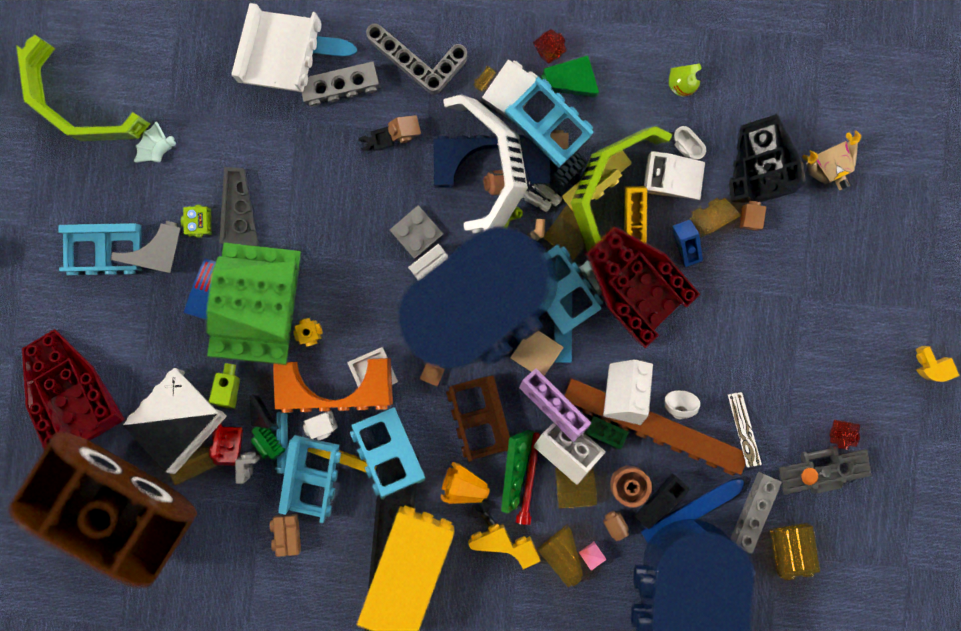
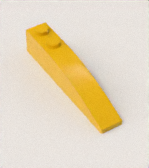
(635, 212)

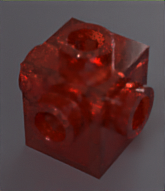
(550, 45)
(845, 434)

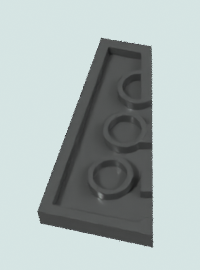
(236, 212)

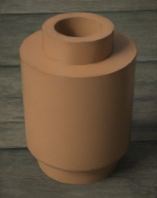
(616, 525)

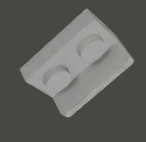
(243, 466)

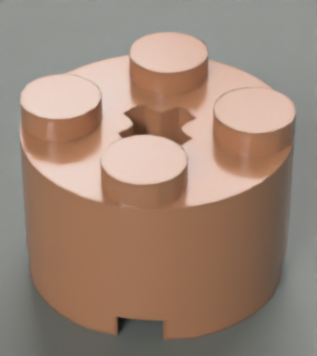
(639, 492)

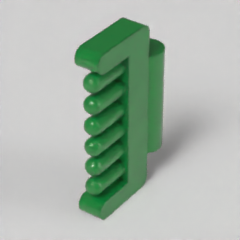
(263, 445)

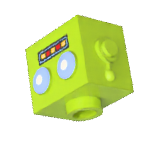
(196, 221)

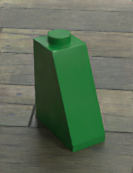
(572, 77)

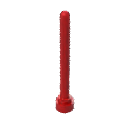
(524, 515)

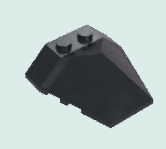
(765, 163)

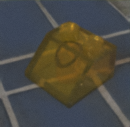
(713, 217)

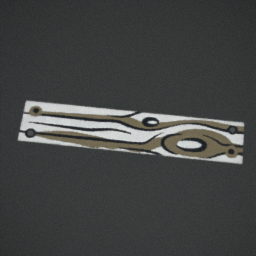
(744, 429)

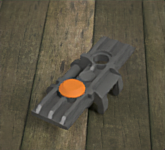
(827, 477)

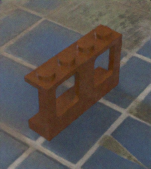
(490, 414)

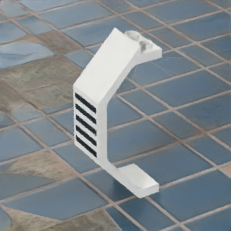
(511, 160)

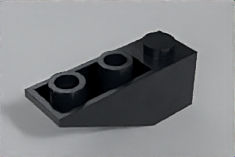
(662, 501)

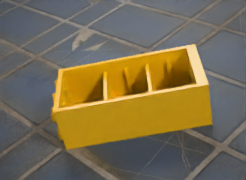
(406, 572)

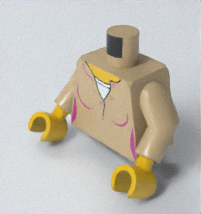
(834, 162)

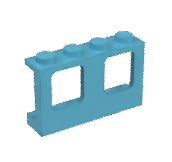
(540, 131)
(102, 236)
(564, 287)
(397, 447)
(298, 473)

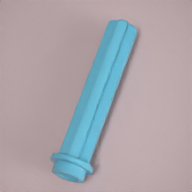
(282, 436)

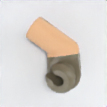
(539, 231)

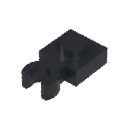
(380, 140)

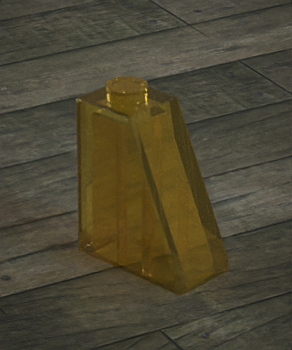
(195, 465)
(562, 556)

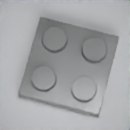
(416, 232)

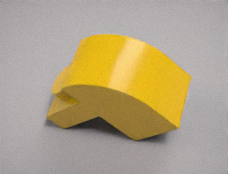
(933, 369)

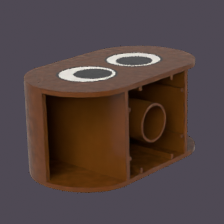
(102, 510)

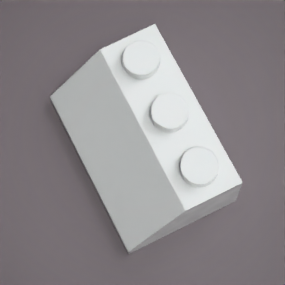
(628, 391)
(570, 457)

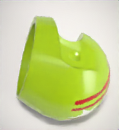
(683, 80)

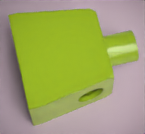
(224, 395)

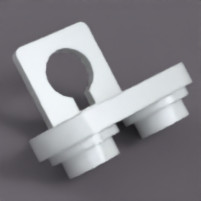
(689, 143)

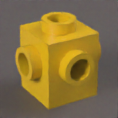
(315, 332)

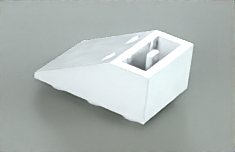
(674, 176)

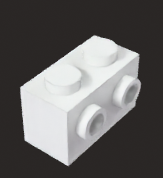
(320, 425)

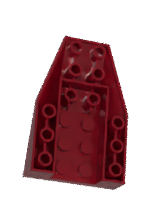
(638, 283)
(65, 391)

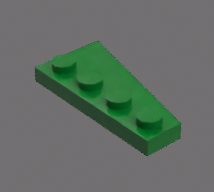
(516, 464)

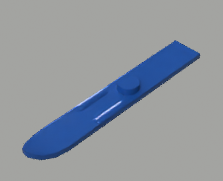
(699, 506)

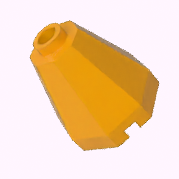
(463, 486)

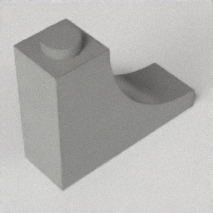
(158, 253)

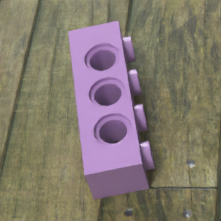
(555, 405)

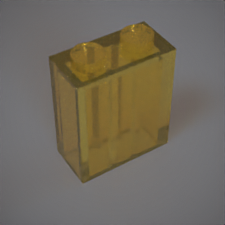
(795, 551)

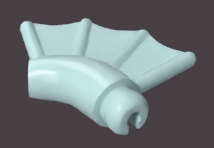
(153, 145)

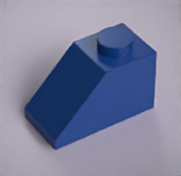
(688, 242)

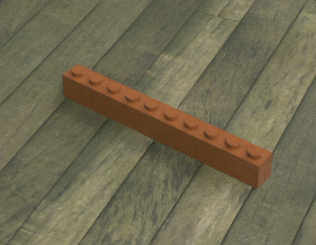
(662, 430)

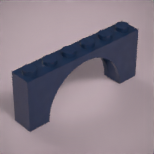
(452, 152)

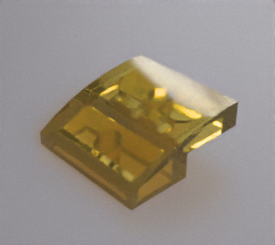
(566, 233)
(575, 495)

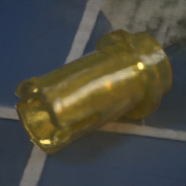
(483, 80)

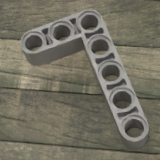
(414, 62)

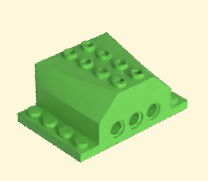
(252, 303)

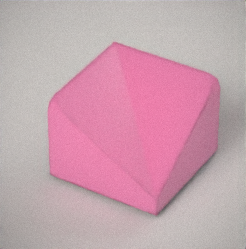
(592, 555)

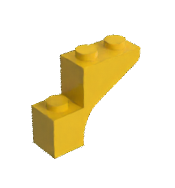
(498, 540)

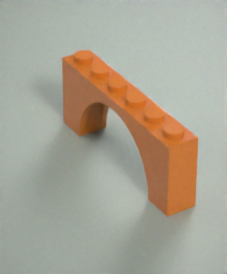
(292, 392)

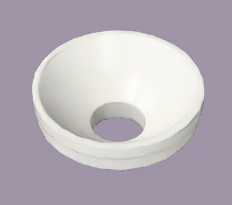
(682, 401)

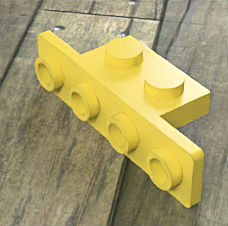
(609, 177)

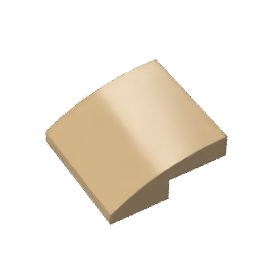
(537, 352)

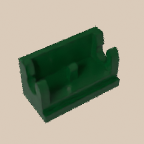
(606, 432)

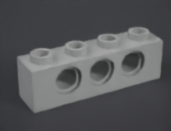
(346, 75)
(755, 511)

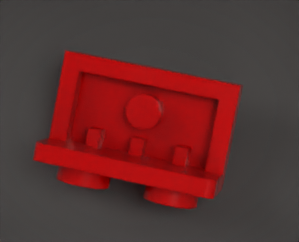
(226, 445)

